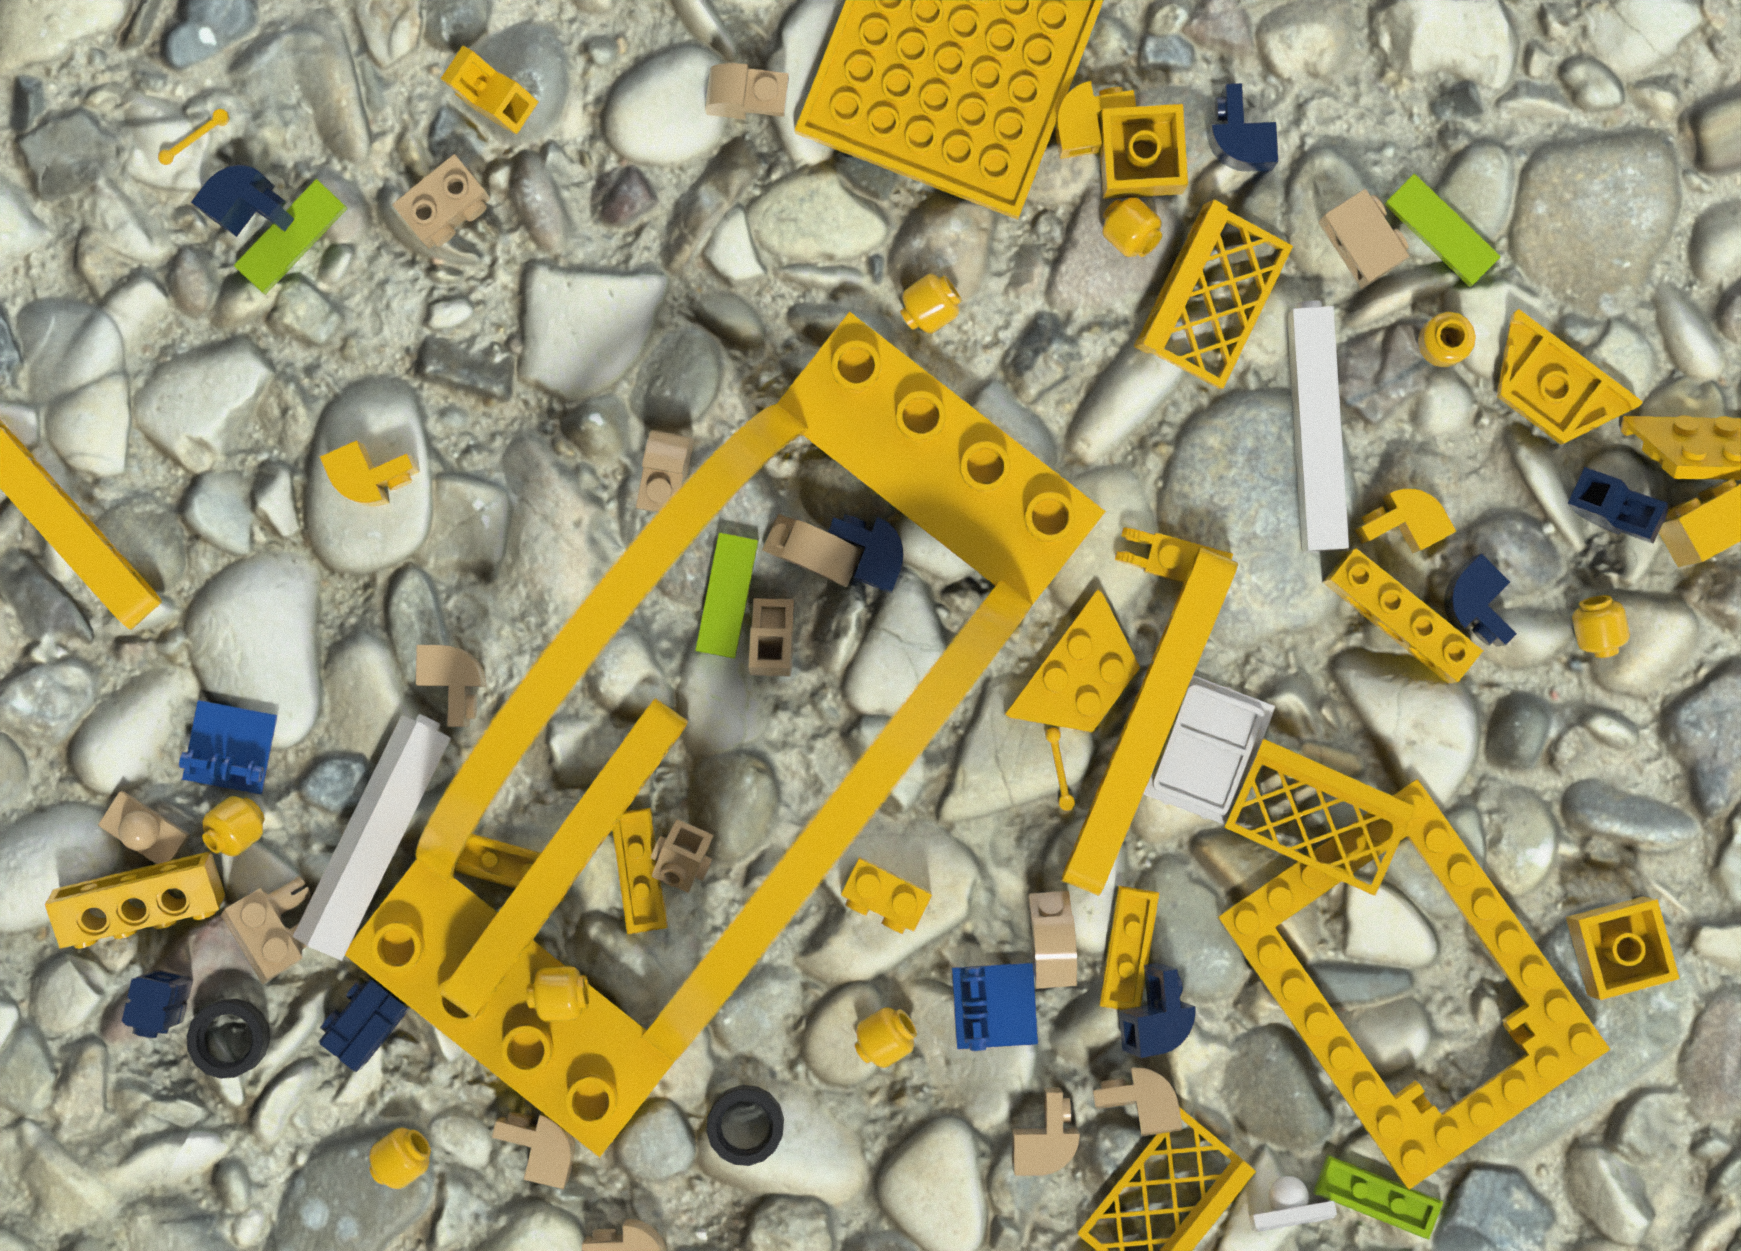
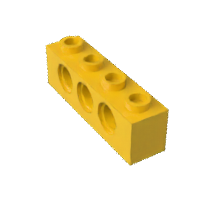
(1402, 616)
(192, 875)

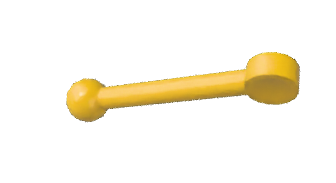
(219, 117)
(1066, 801)

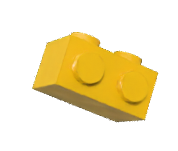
(885, 894)

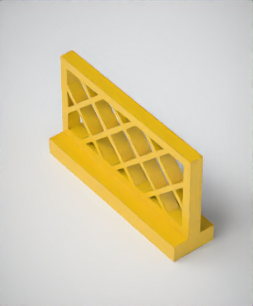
(1183, 278)
(1336, 785)
(1202, 1215)

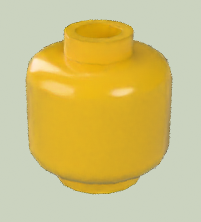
(1132, 227)
(930, 303)
(1447, 326)
(1600, 626)
(233, 826)
(558, 993)
(885, 1037)
(399, 1158)

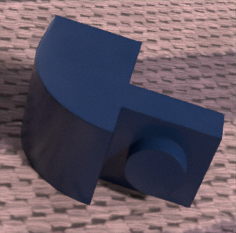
(1238, 143)
(236, 194)
(1615, 508)
(882, 553)
(1468, 601)
(1163, 1021)

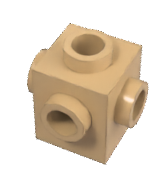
(682, 856)

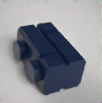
(156, 1002)
(363, 1023)

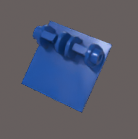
(229, 747)
(994, 1006)

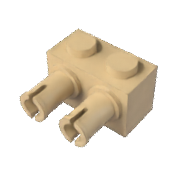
(259, 929)

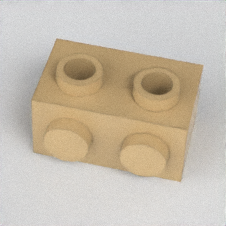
(442, 202)
(1364, 237)

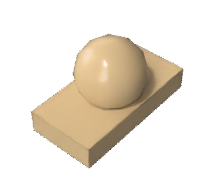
(143, 829)

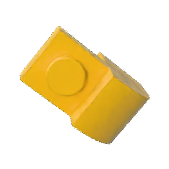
(489, 91)
(1078, 116)
(357, 479)
(1415, 513)

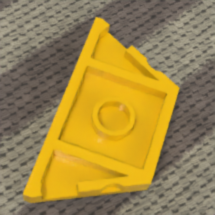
(1556, 384)
(1690, 445)
(1080, 673)

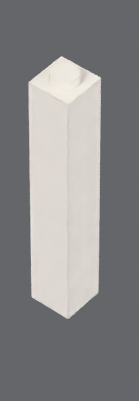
(1317, 428)
(372, 836)

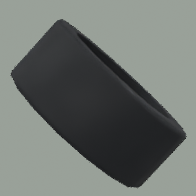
(196, 1038)
(751, 1156)

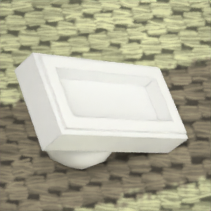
(1290, 1200)

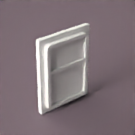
(1209, 750)

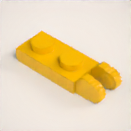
(1167, 555)

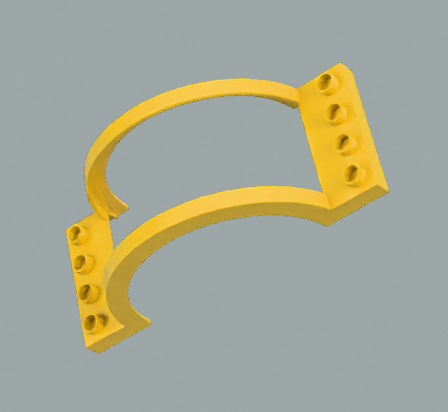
(935, 466)

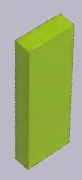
(1442, 230)
(280, 250)
(727, 595)
(1378, 1197)

